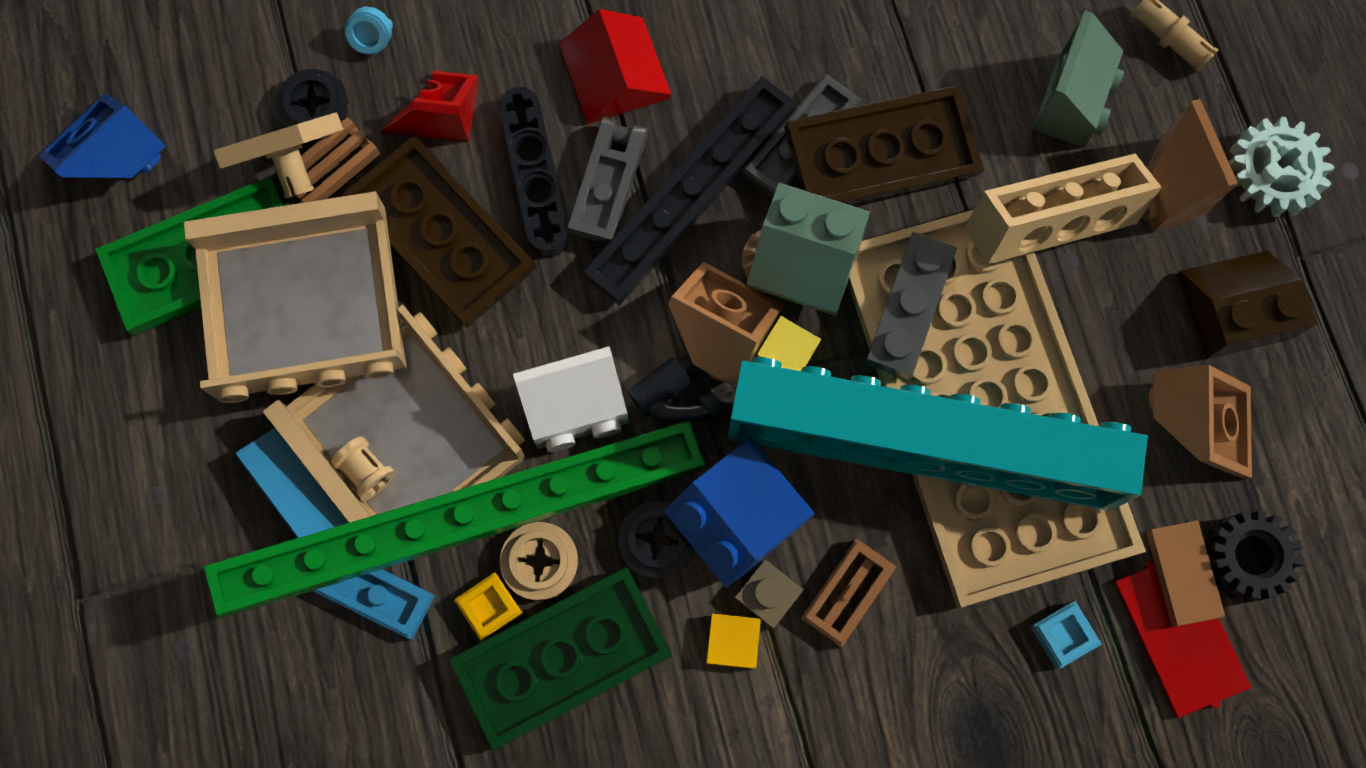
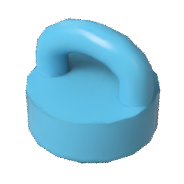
(368, 30)

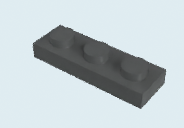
(911, 306)

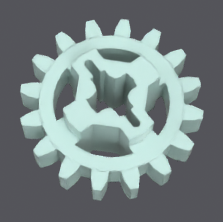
(1280, 167)

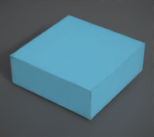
(1065, 635)

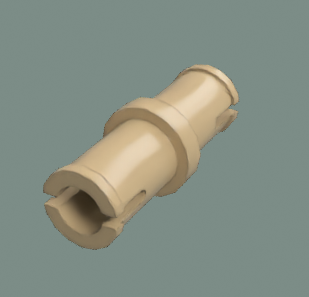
(1174, 33)

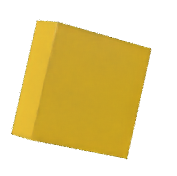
(488, 607)
(733, 641)

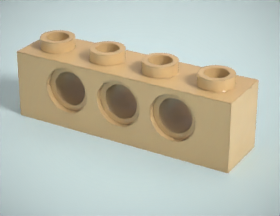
(1061, 208)

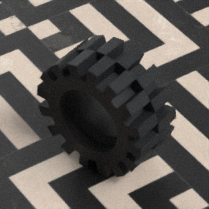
(1279, 550)

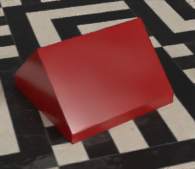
(613, 65)

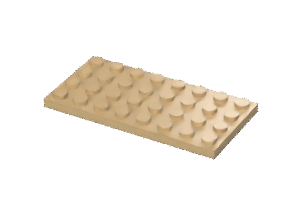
(1003, 344)

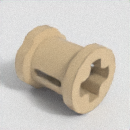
(363, 468)

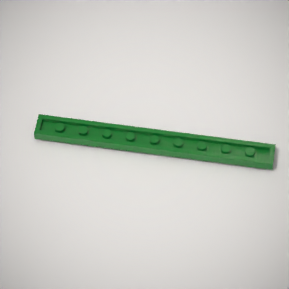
(450, 520)

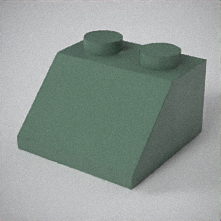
(1081, 84)
(807, 248)

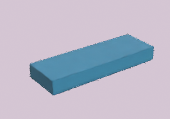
(289, 485)
(383, 600)

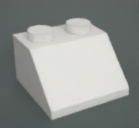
(572, 399)

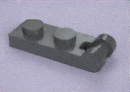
(607, 182)

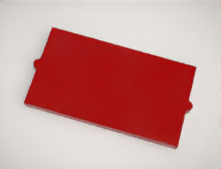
(1189, 660)

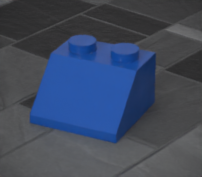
(738, 512)

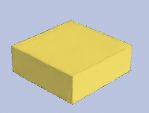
(789, 345)

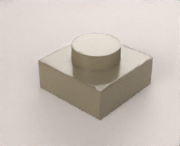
(768, 594)

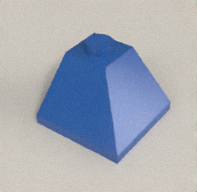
(104, 144)

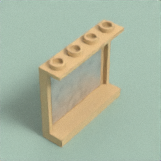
(297, 296)
(416, 421)

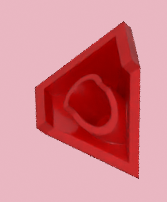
(440, 109)

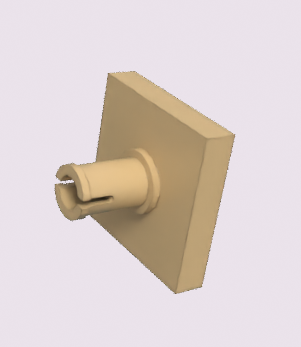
(284, 150)

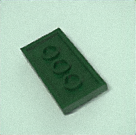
(560, 658)

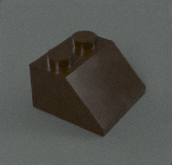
(1246, 303)

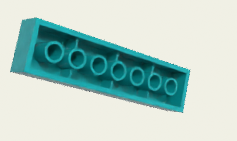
(938, 435)

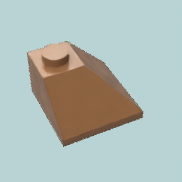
(1189, 170)
(722, 321)
(1206, 415)

